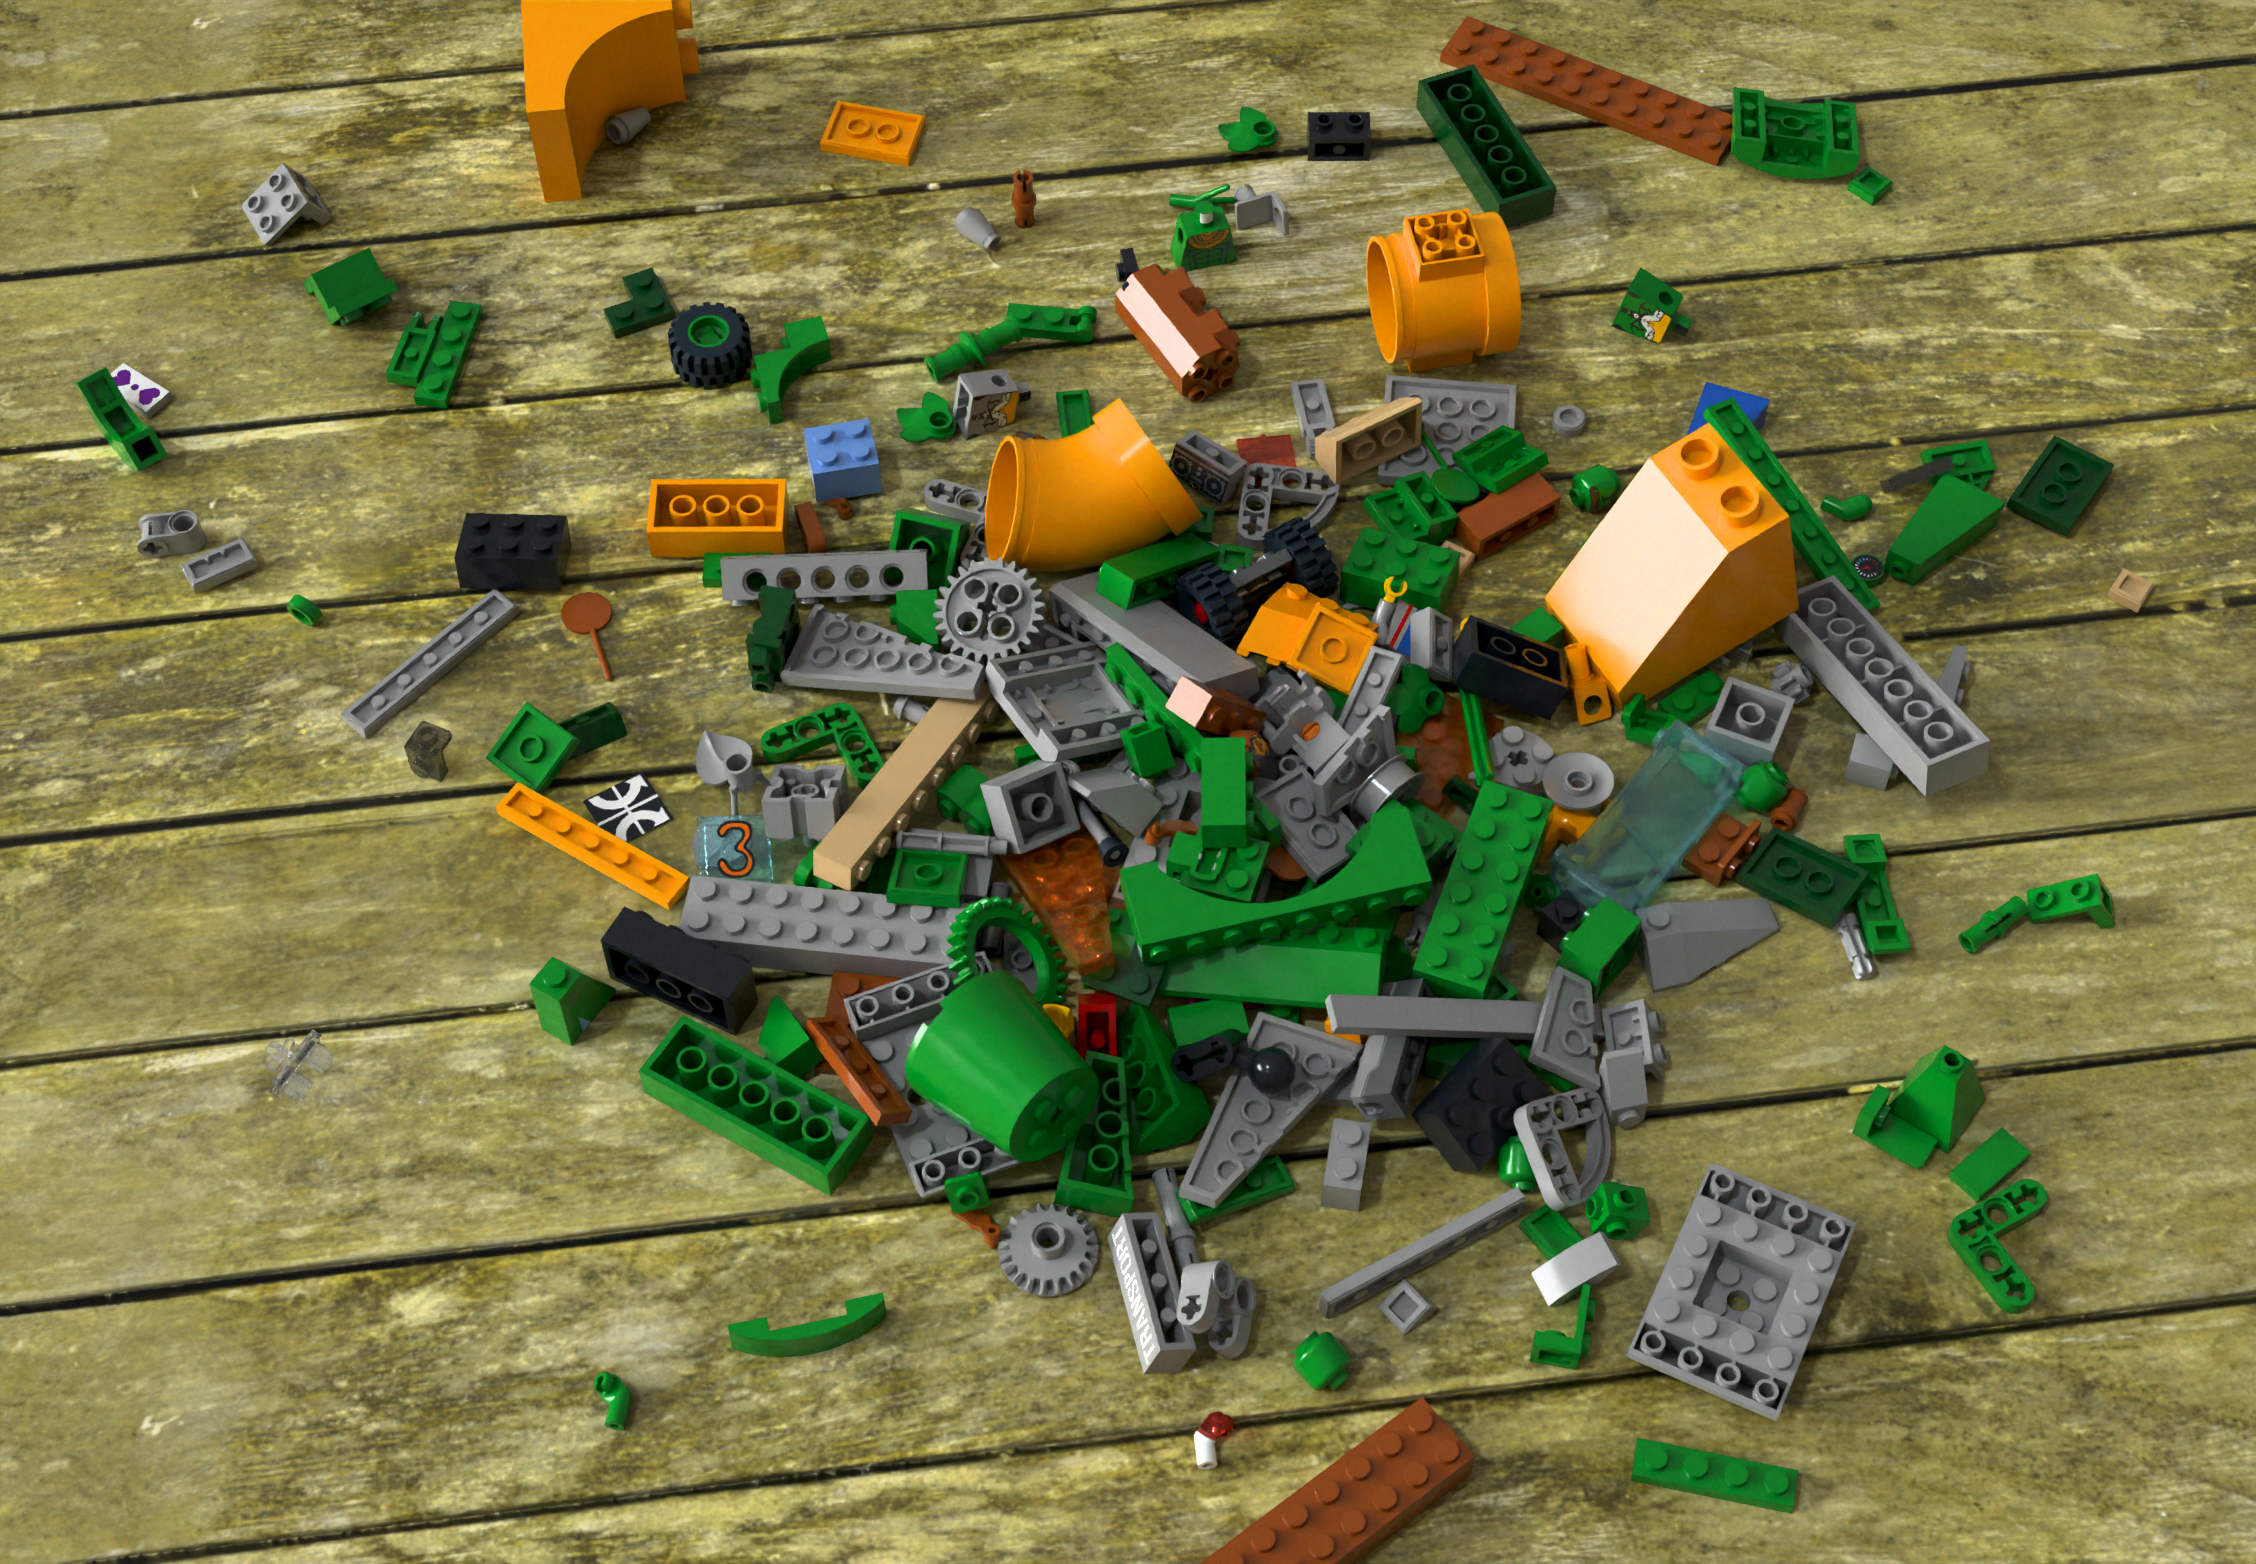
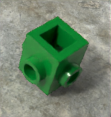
(1617, 1211)

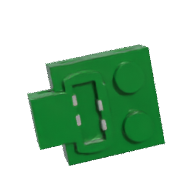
(1219, 872)

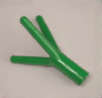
(1190, 201)

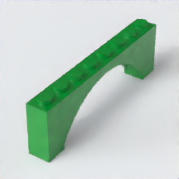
(1179, 920)

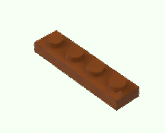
(858, 1070)

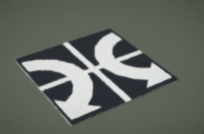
(628, 808)

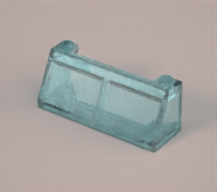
(1650, 822)

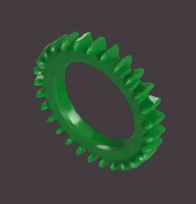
(1000, 914)

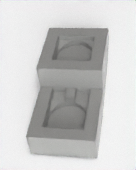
(1581, 1263)

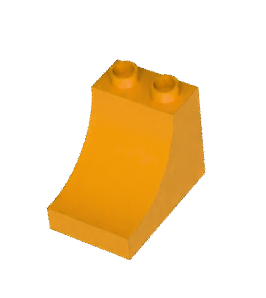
(592, 64)

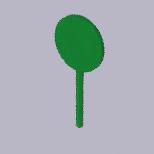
(1449, 482)

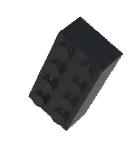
(680, 970)

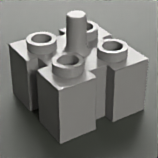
(804, 802)

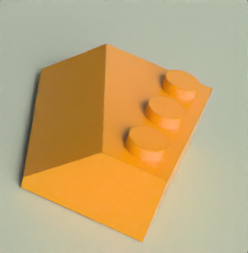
(1282, 621)

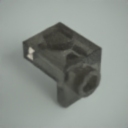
(426, 750)

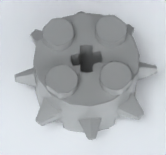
(1519, 760)

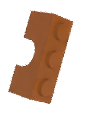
(1212, 710)

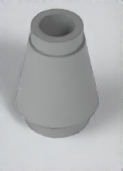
(626, 125)
(975, 227)

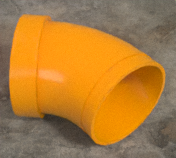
(1082, 497)

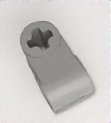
(172, 533)

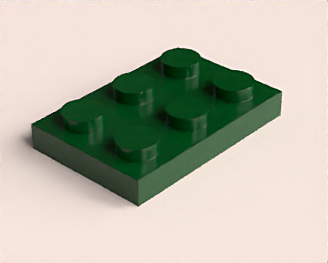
(2060, 485)
(1803, 877)

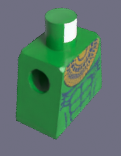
(1202, 238)

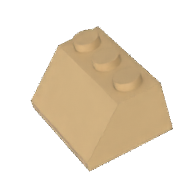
(1370, 439)

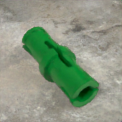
(2009, 913)

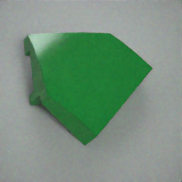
(1971, 462)

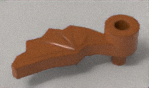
(843, 508)
(1169, 828)
(979, 1221)

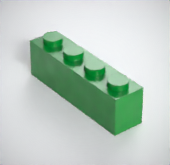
(1152, 571)

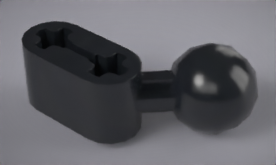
(1268, 1069)

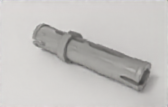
(1180, 1236)

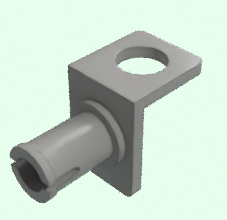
(1255, 209)

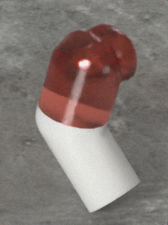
(1206, 1436)

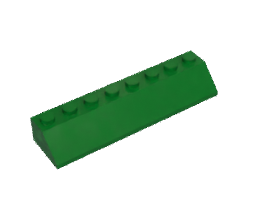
(1278, 970)

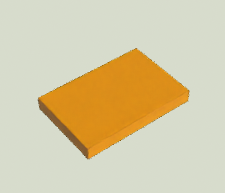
(872, 133)

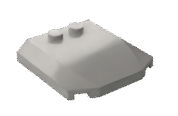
(1063, 700)

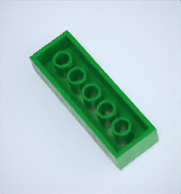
(1483, 892)
(756, 1105)

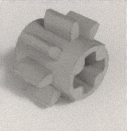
(1792, 680)

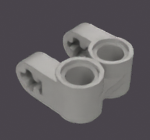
(1224, 1302)

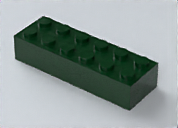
(1485, 146)

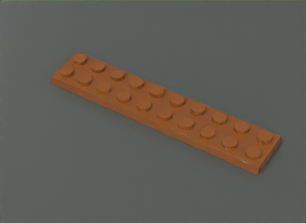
(1591, 90)

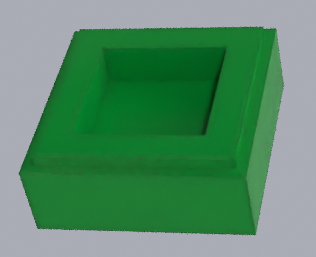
(1870, 186)

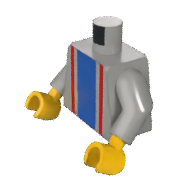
(1395, 623)

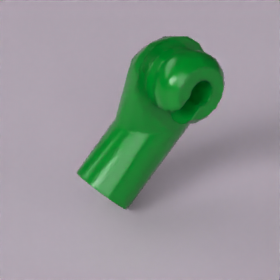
(617, 1396)

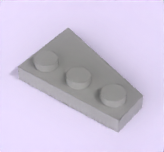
(1355, 762)
(1564, 1030)

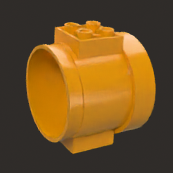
(1444, 289)

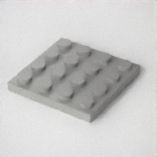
(1452, 417)

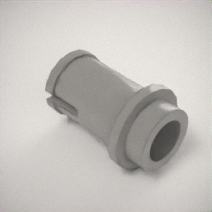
(909, 709)

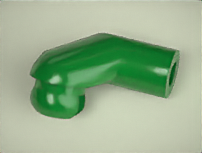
(1847, 509)

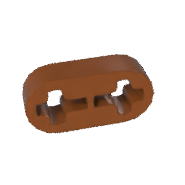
(810, 528)

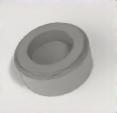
(1568, 421)

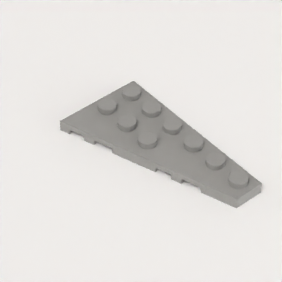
(873, 659)
(1252, 1122)

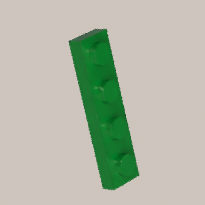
(448, 354)
(1714, 1475)

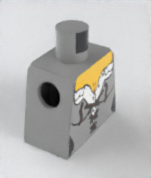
(987, 401)

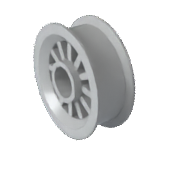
(1389, 781)

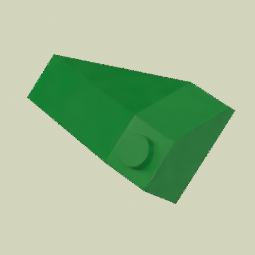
(1159, 1104)

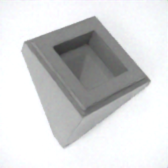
(1407, 1307)

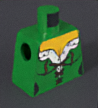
(1651, 309)

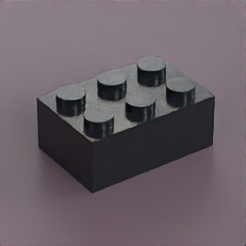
(513, 551)
(1509, 668)
(1476, 1103)

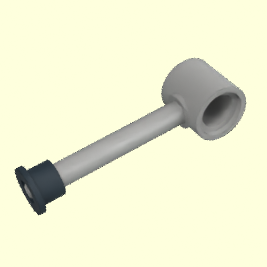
(1112, 850)

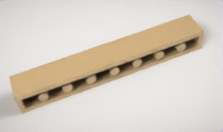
(901, 788)

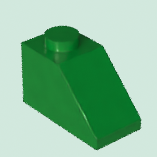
(915, 617)
(786, 1041)

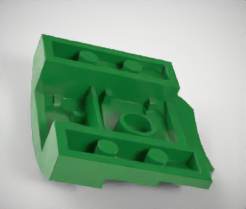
(1794, 137)

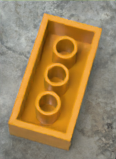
(717, 516)

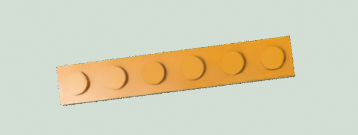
(593, 846)

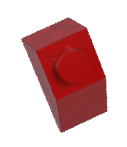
(1097, 1023)

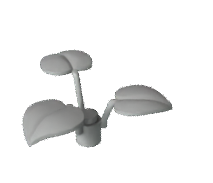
(722, 761)

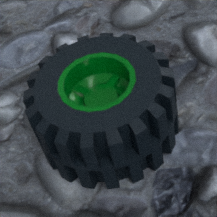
(710, 345)

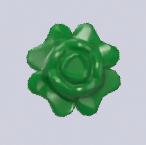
(1541, 892)

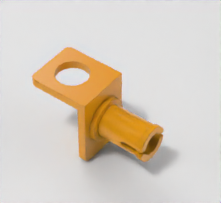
(1585, 684)

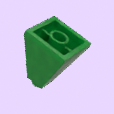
(1939, 1096)

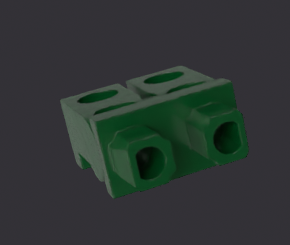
(772, 636)

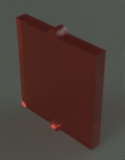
(1267, 450)

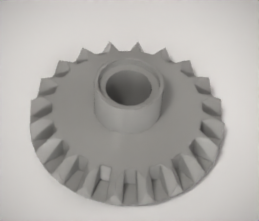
(1052, 1269)

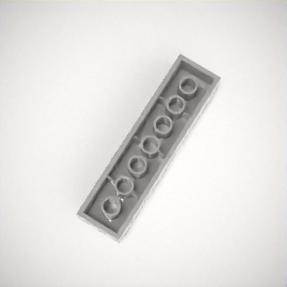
(1884, 688)
(818, 927)

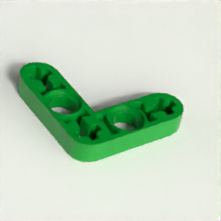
(838, 733)
(1985, 1242)

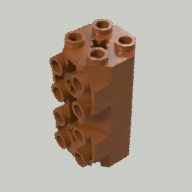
(1182, 338)

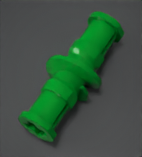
(973, 348)

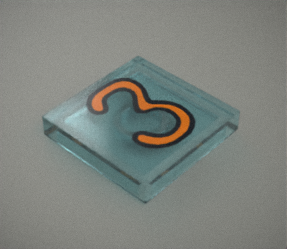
(734, 848)

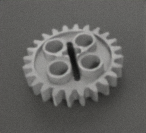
(1020, 615)

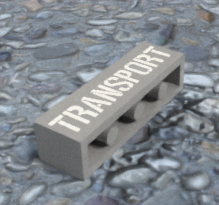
(1150, 1292)

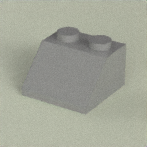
(1118, 796)

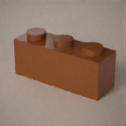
(1507, 516)

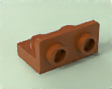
(1721, 848)

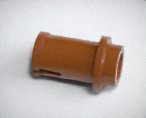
(1786, 814)

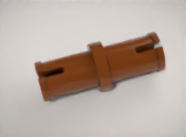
(1023, 199)

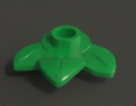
(1250, 132)
(928, 422)
(1414, 698)

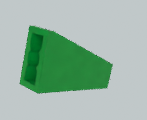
(1941, 528)

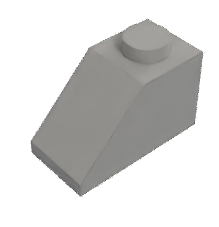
(1623, 1087)

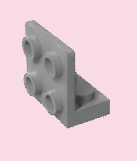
(281, 202)

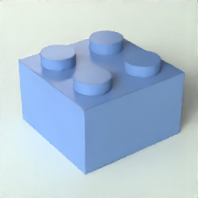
(843, 460)

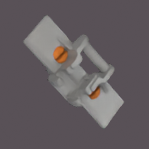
(1305, 714)

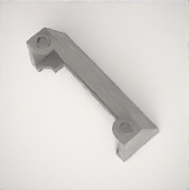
(1153, 636)

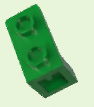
(2070, 898)
(1891, 1133)
(1562, 1351)

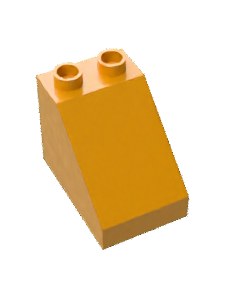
(1678, 570)

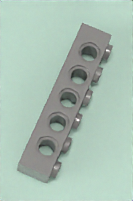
(912, 563)

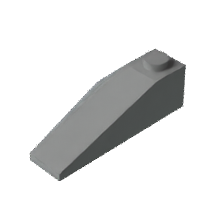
(1693, 936)

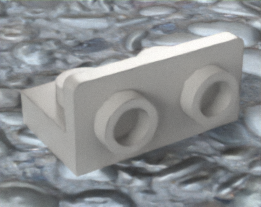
(1633, 1026)

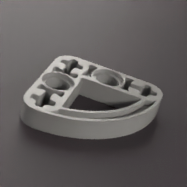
(1273, 487)
(1545, 1135)

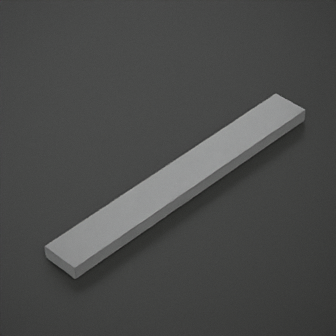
(1439, 1017)

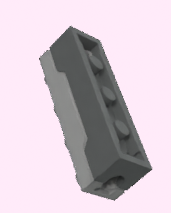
(1390, 1064)

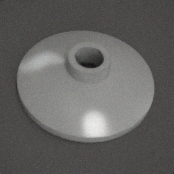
(1578, 781)

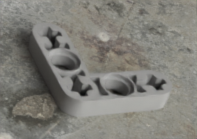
(944, 506)

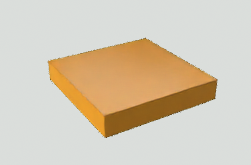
(1332, 649)

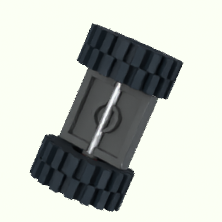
(1291, 555)

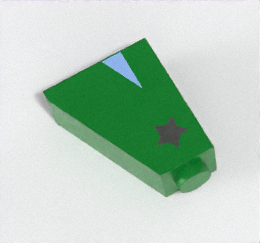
(568, 999)

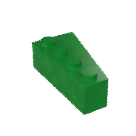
(1097, 1157)

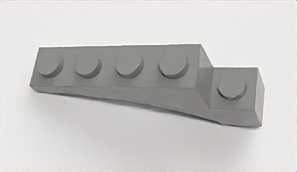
(1869, 763)

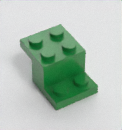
(351, 287)
(1435, 835)

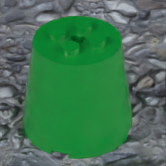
(1002, 1068)

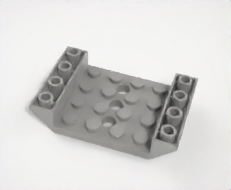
(931, 1142)

